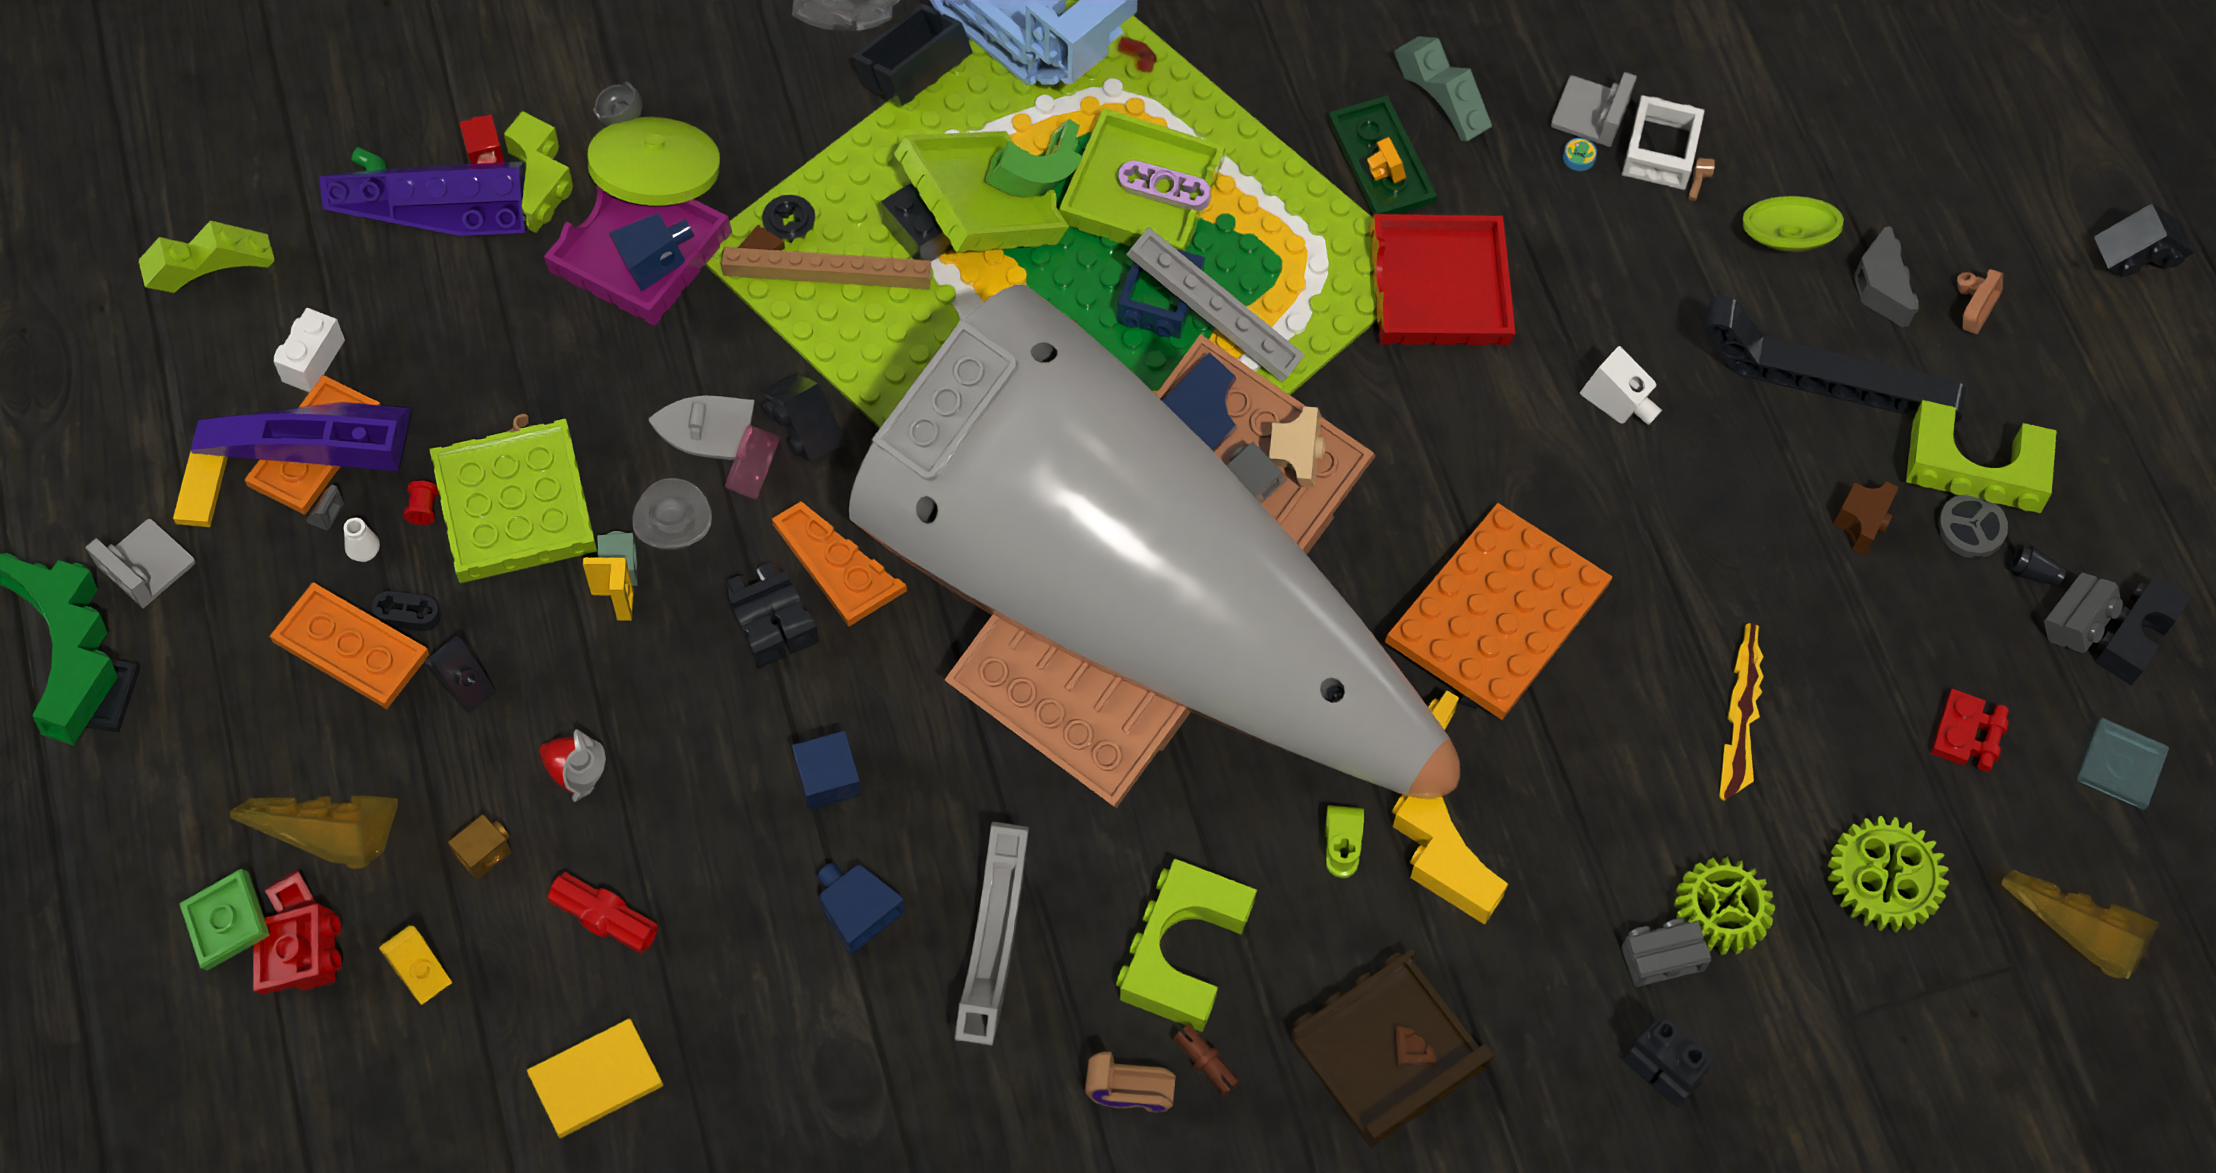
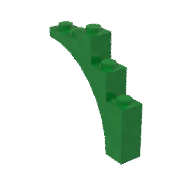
(79, 671)

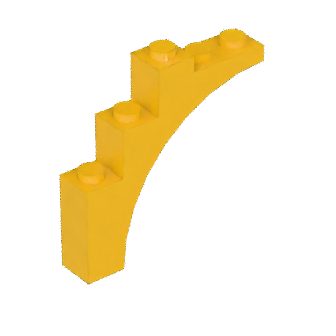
(1443, 859)

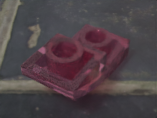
(752, 462)

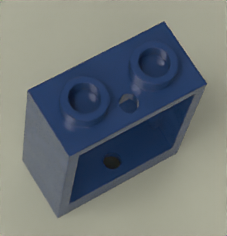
(1141, 315)

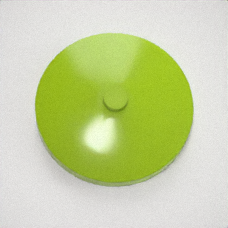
(653, 161)

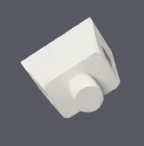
(1622, 389)

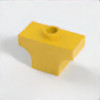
(415, 964)

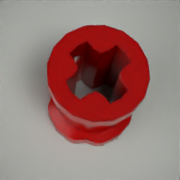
(421, 503)

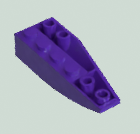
(434, 198)
(316, 434)

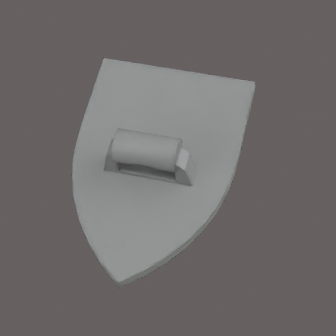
(705, 425)

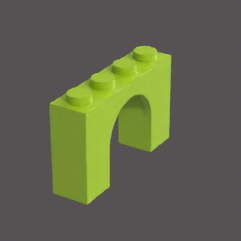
(1939, 465)
(1184, 895)

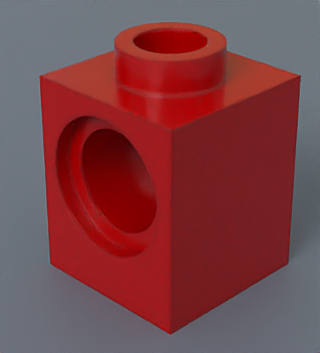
(481, 140)

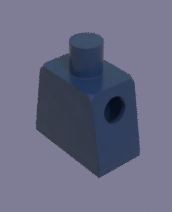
(651, 248)
(857, 905)

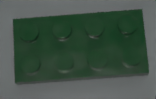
(1357, 132)

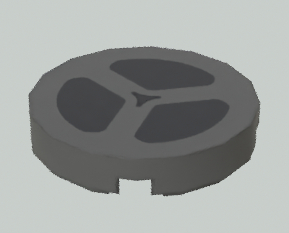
(1972, 526)

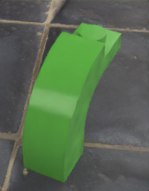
(1032, 175)

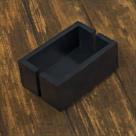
(912, 54)

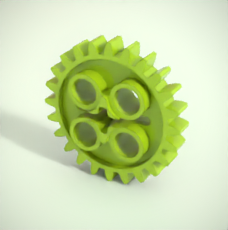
(1855, 866)

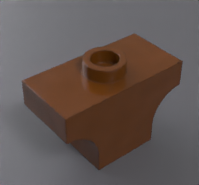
(1866, 514)

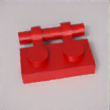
(1959, 726)

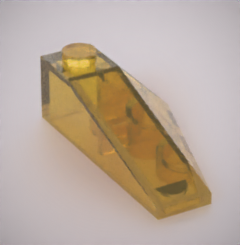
(334, 831)
(2106, 937)

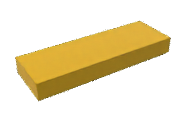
(200, 490)

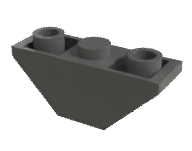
(1885, 280)

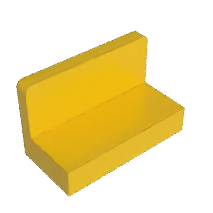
(612, 579)

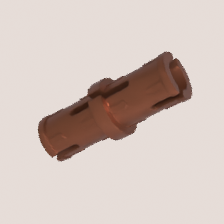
(1206, 1060)

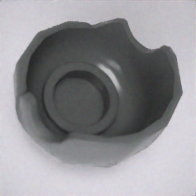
(618, 104)

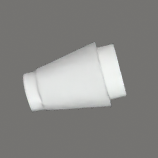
(360, 540)

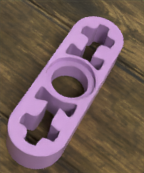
(1189, 182)

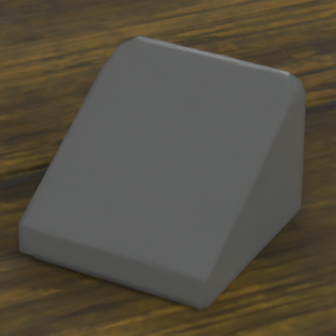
(326, 508)

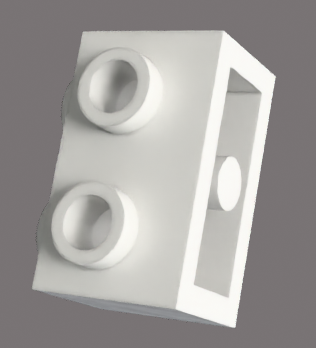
(308, 349)

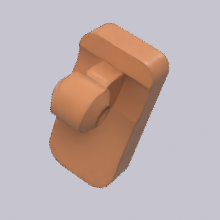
(1985, 296)

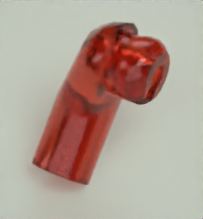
(1140, 50)

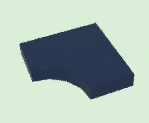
(1202, 401)

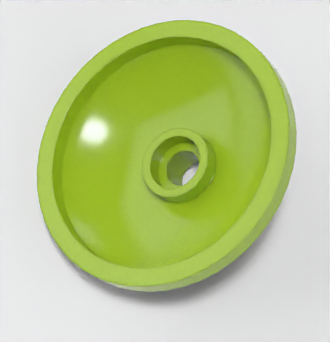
(1793, 223)

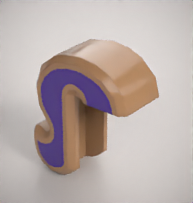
(1128, 1084)

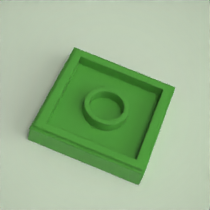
(224, 919)

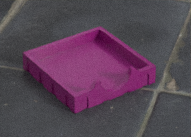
(593, 263)

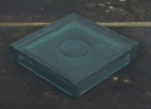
(2123, 763)

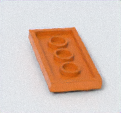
(302, 483)
(349, 645)

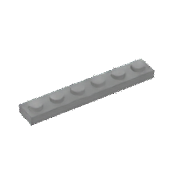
(1215, 304)

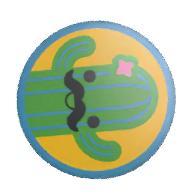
(1579, 154)

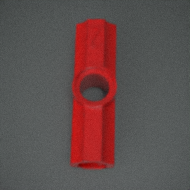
(602, 913)

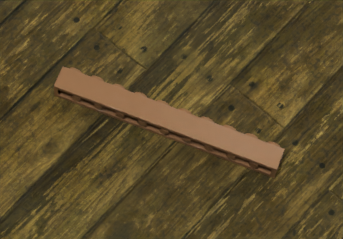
(826, 268)

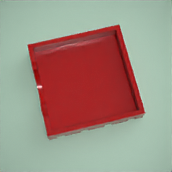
(1441, 279)

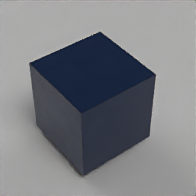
(826, 770)

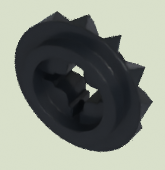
(782, 208)

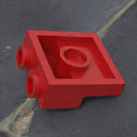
(297, 951)

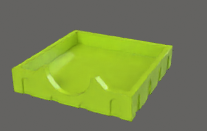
(1101, 205)
(970, 211)
(513, 501)

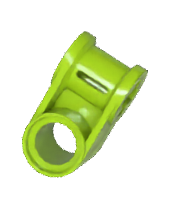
(1343, 836)

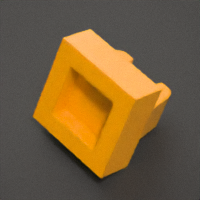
(1386, 162)

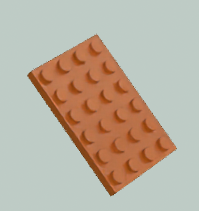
(1498, 610)

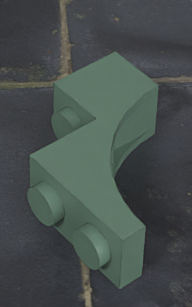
(1452, 87)

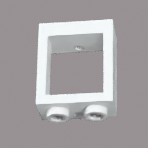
(1671, 170)

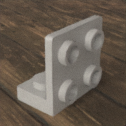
(1593, 109)
(142, 562)

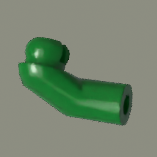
(368, 160)

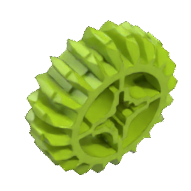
(1703, 884)

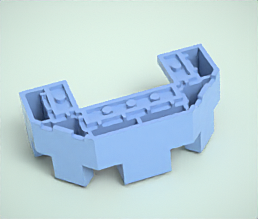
(1039, 36)

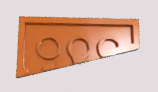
(836, 565)

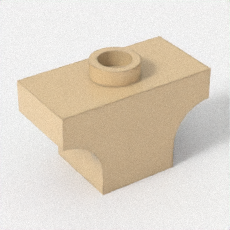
(1299, 445)

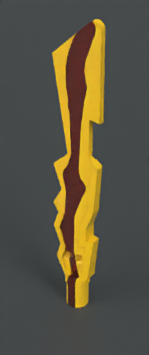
(1737, 757)

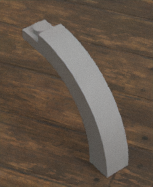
(994, 934)

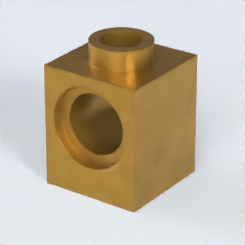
(481, 846)

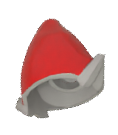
(574, 763)

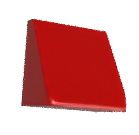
(289, 893)

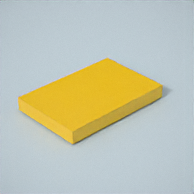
(595, 1078)

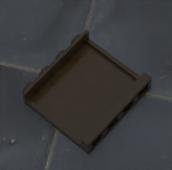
(1355, 1054)

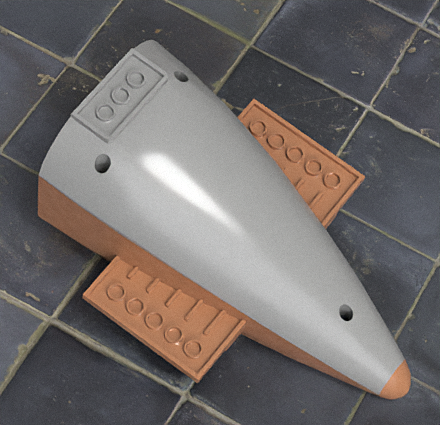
(1133, 560)

